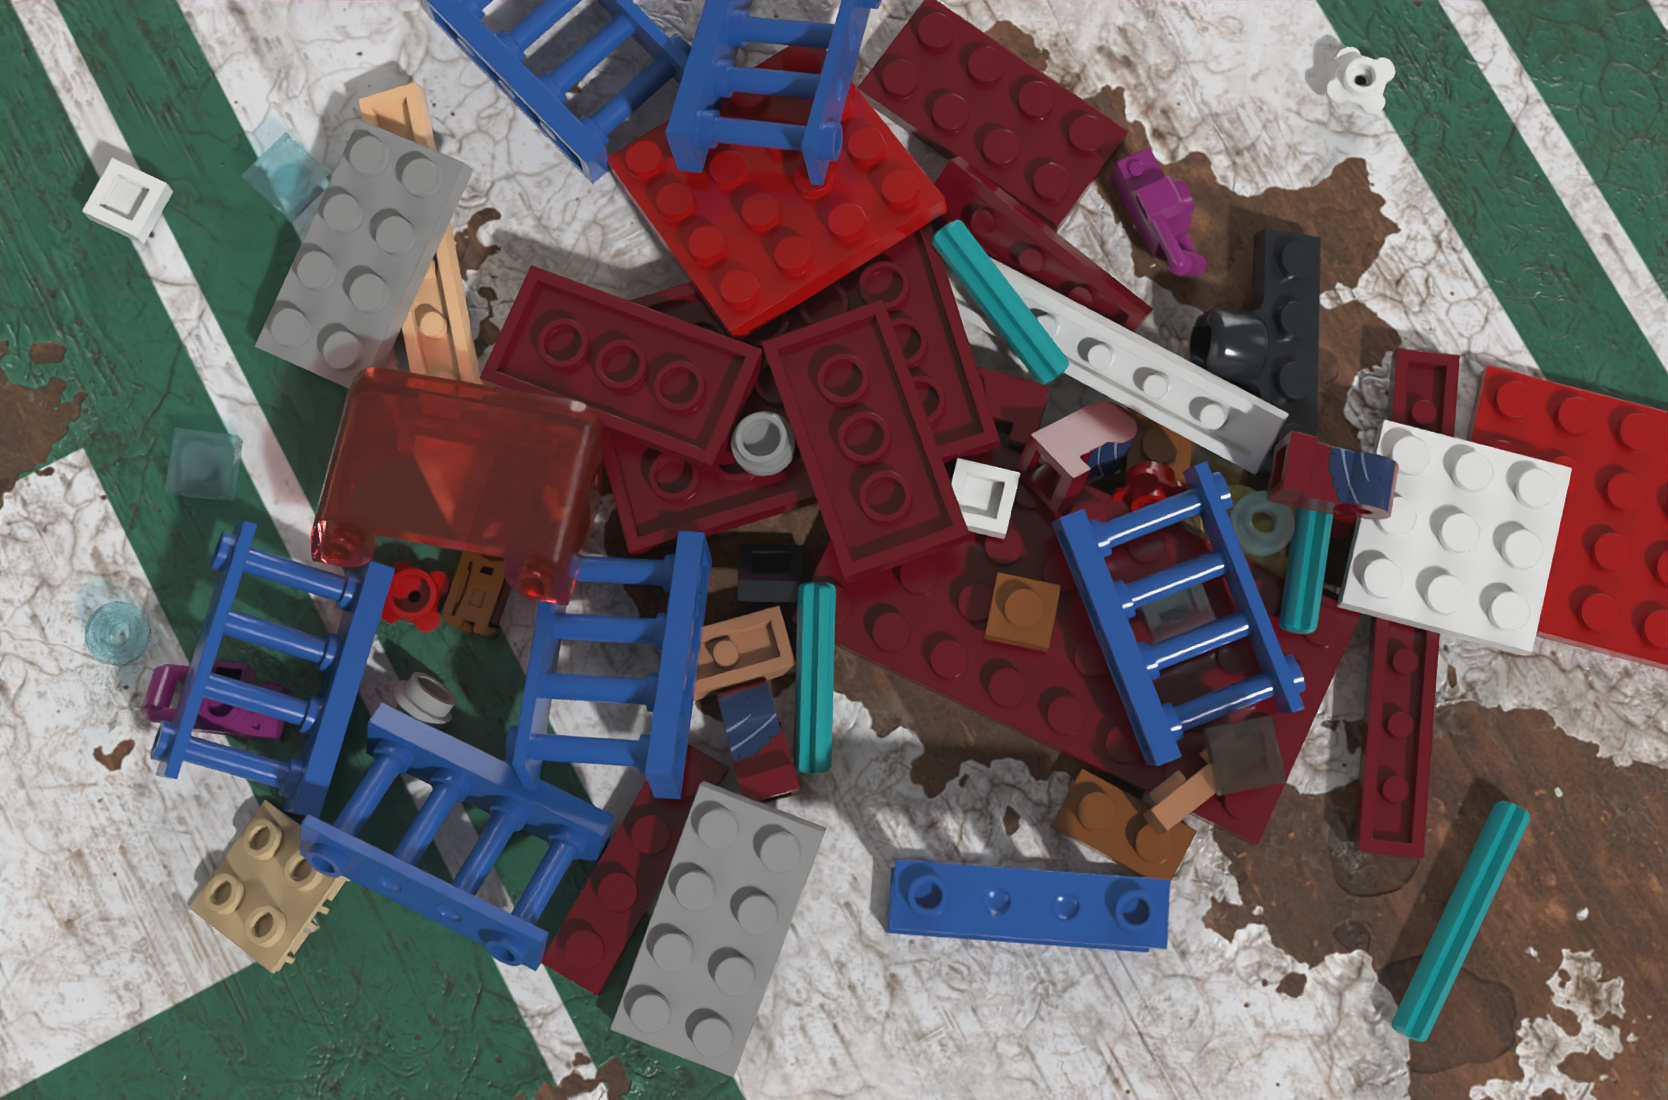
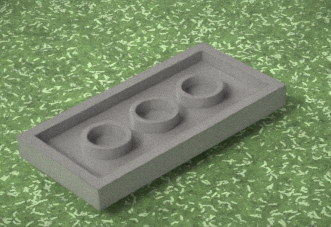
(364, 255)
(718, 928)

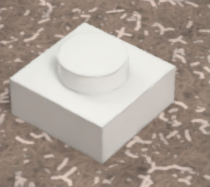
(127, 201)
(985, 496)

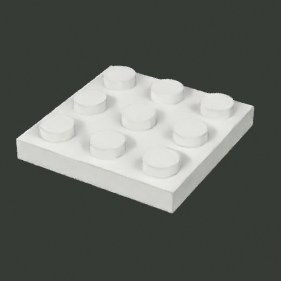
(1462, 540)

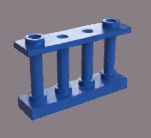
(713, 75)
(543, 96)
(1137, 664)
(665, 693)
(321, 717)
(457, 775)
(1028, 906)

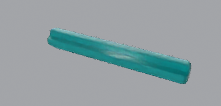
(1460, 921)

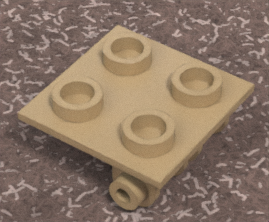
(266, 890)

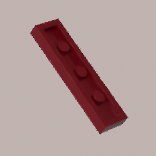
(1031, 247)
(627, 879)

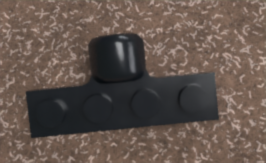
(1277, 342)

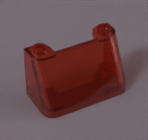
(463, 474)

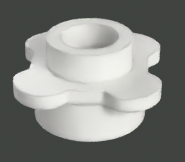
(1354, 97)

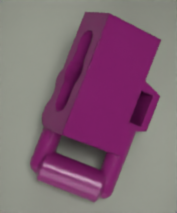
(1159, 211)
(212, 715)

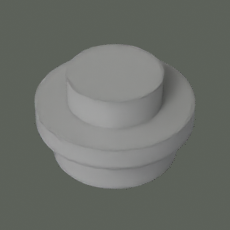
(763, 443)
(425, 700)

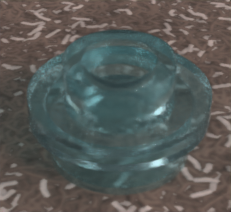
(1250, 538)
(100, 627)

